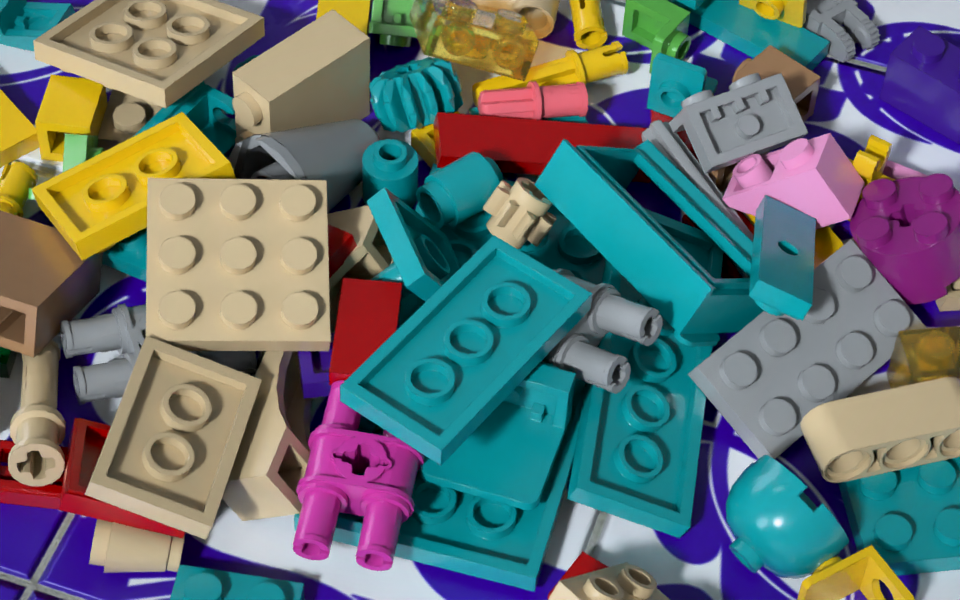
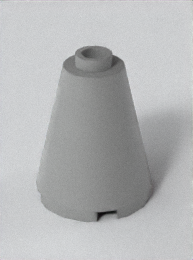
(308, 153)

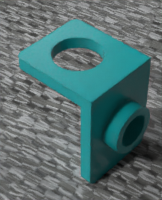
(675, 81)

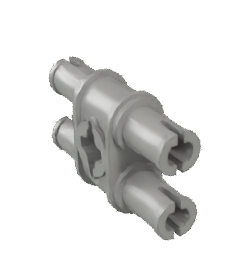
(611, 314)
(124, 332)

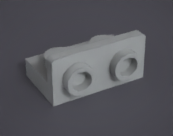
(741, 122)

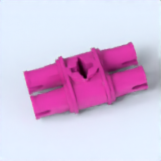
(334, 487)

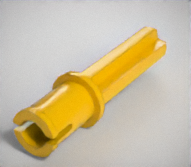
(573, 68)

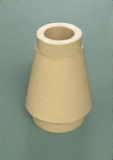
(134, 549)

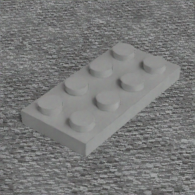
(788, 366)

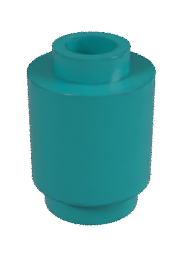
(392, 166)
(458, 189)

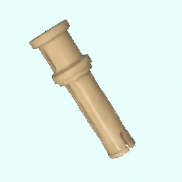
(38, 424)

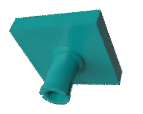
(418, 248)

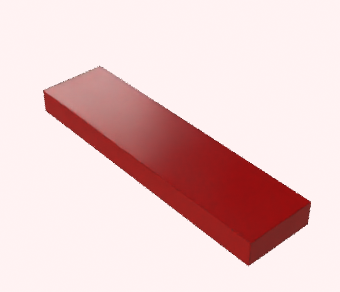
(523, 144)

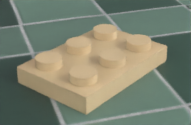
(174, 438)

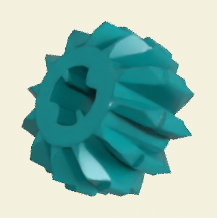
(415, 93)

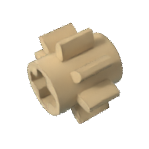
(519, 213)

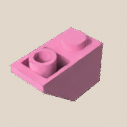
(804, 175)

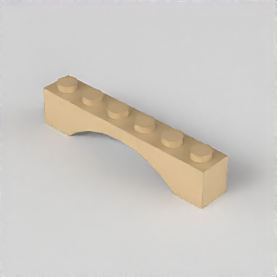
(278, 430)

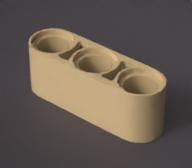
(885, 430)

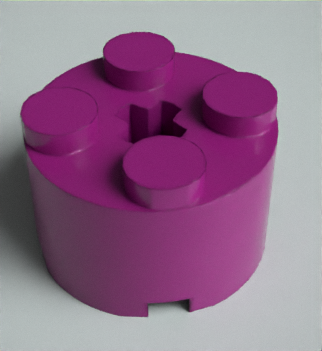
(911, 234)

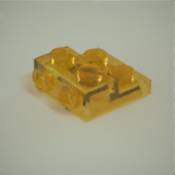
(475, 37)

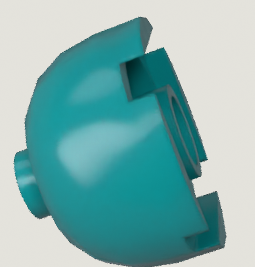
(779, 523)

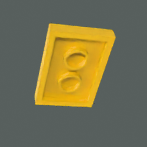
(108, 193)

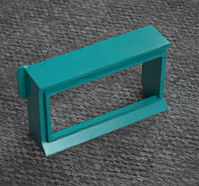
(591, 192)

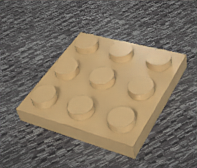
(149, 45)
(238, 264)

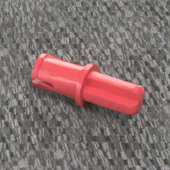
(535, 101)

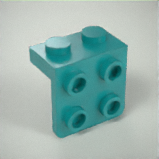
(515, 445)

